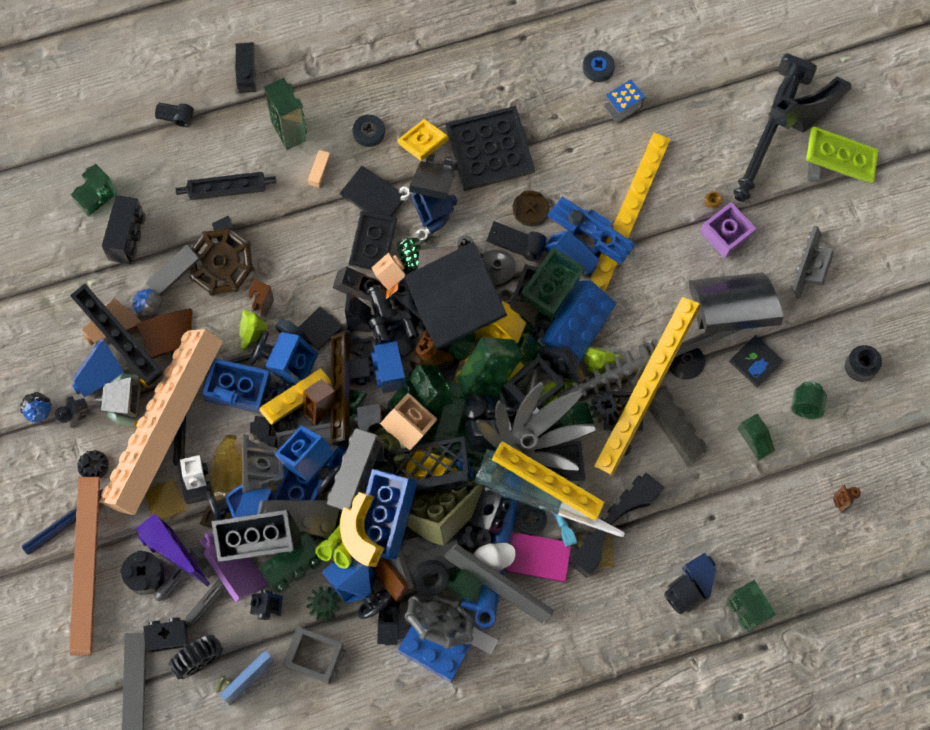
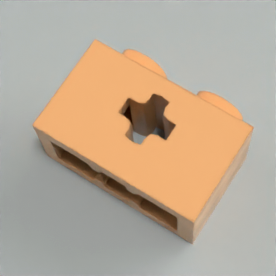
(389, 270)

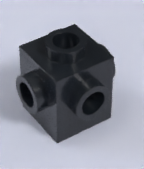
(266, 605)

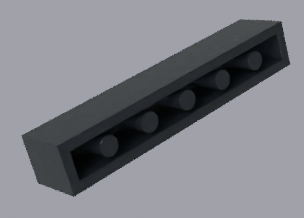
(116, 334)

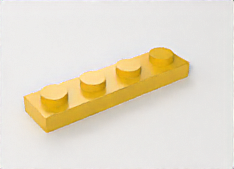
(291, 398)

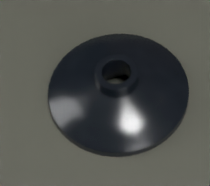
(690, 369)

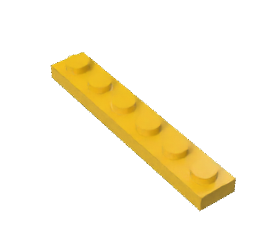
(548, 480)

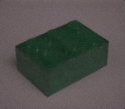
(552, 283)
(489, 366)
(290, 565)

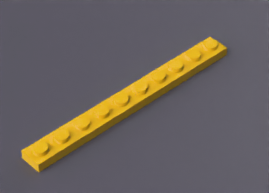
(632, 204)
(647, 386)

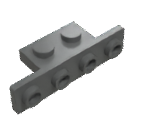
(813, 264)

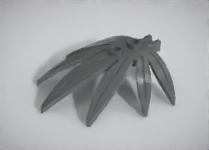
(526, 437)

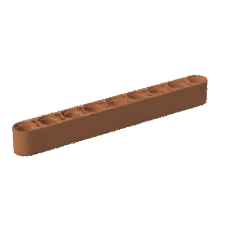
(85, 566)

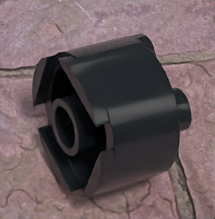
(140, 562)

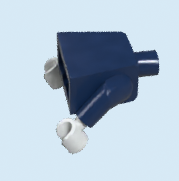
(431, 210)

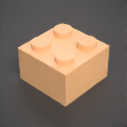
(408, 421)

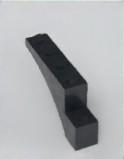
(805, 111)

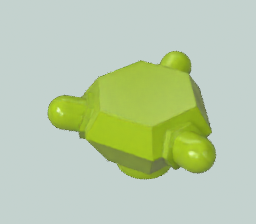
(250, 328)
(598, 357)

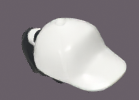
(496, 555)

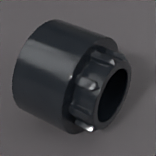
(856, 370)
(683, 595)

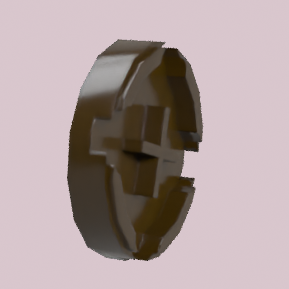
(530, 208)

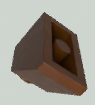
(317, 400)

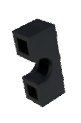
(369, 419)

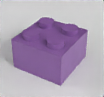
(728, 230)

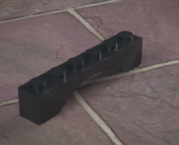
(641, 495)

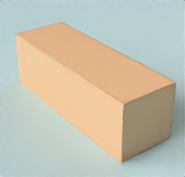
(319, 168)

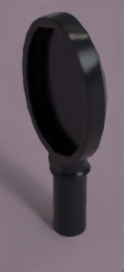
(475, 406)

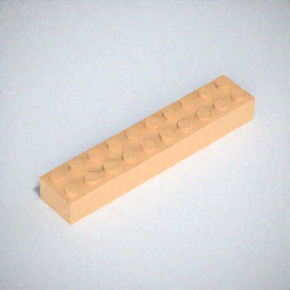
(160, 422)

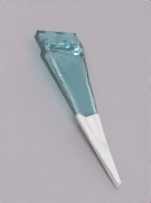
(515, 487)

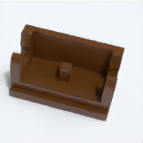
(263, 296)

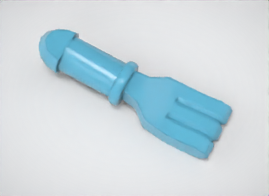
(567, 533)

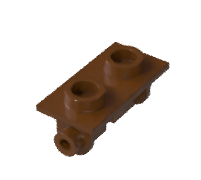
(845, 497)

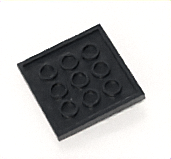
(490, 148)

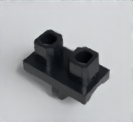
(72, 411)
(473, 538)

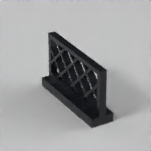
(435, 483)

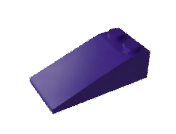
(163, 540)

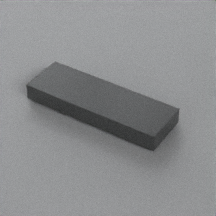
(173, 270)

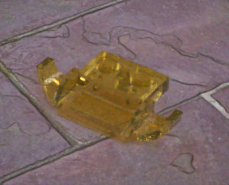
(226, 468)

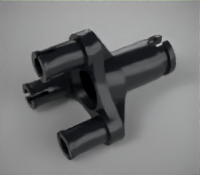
(387, 318)

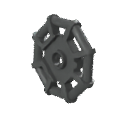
(433, 612)

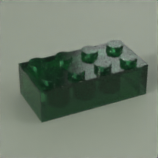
(286, 113)

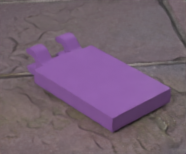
(237, 575)

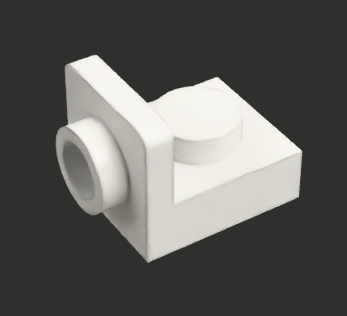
(193, 472)

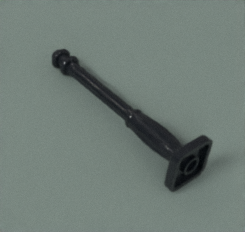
(795, 71)

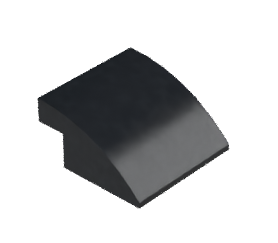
(455, 295)
(736, 302)

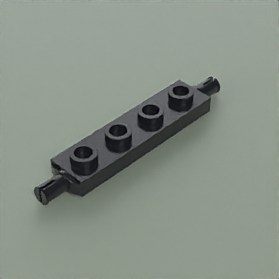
(225, 185)

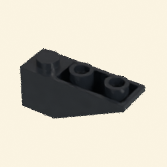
(354, 282)

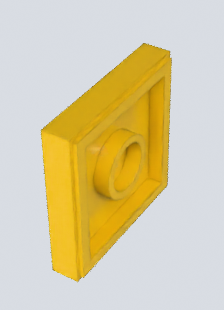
(423, 140)

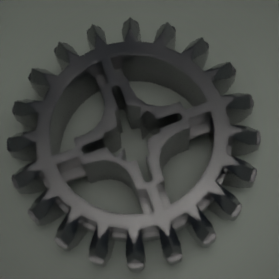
(195, 657)

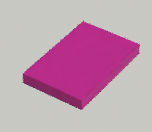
(539, 557)

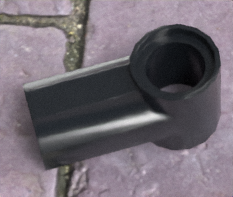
(180, 114)

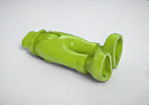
(327, 548)

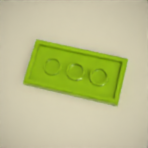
(842, 155)

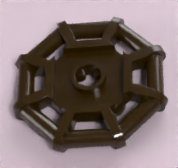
(230, 265)

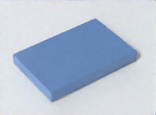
(247, 677)

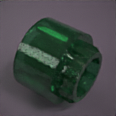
(809, 400)

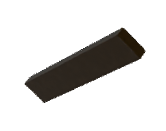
(341, 383)

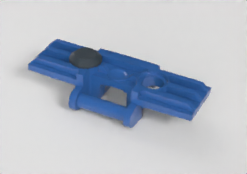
(593, 224)

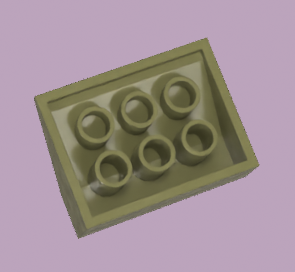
(443, 513)

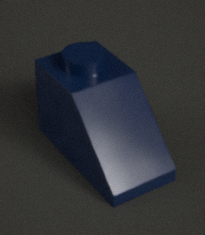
(701, 573)

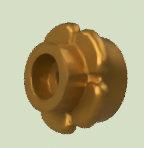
(713, 195)

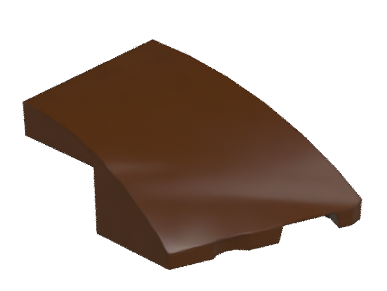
(165, 331)

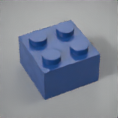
(389, 367)

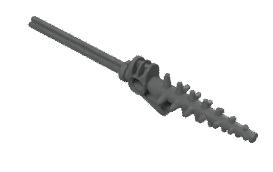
(635, 368)

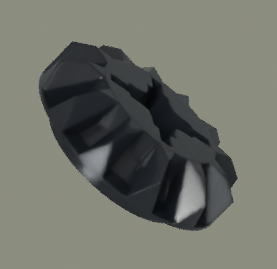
(96, 456)
(524, 525)

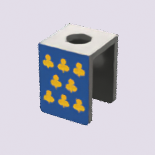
(624, 101)

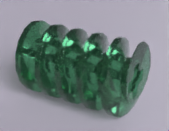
(409, 254)

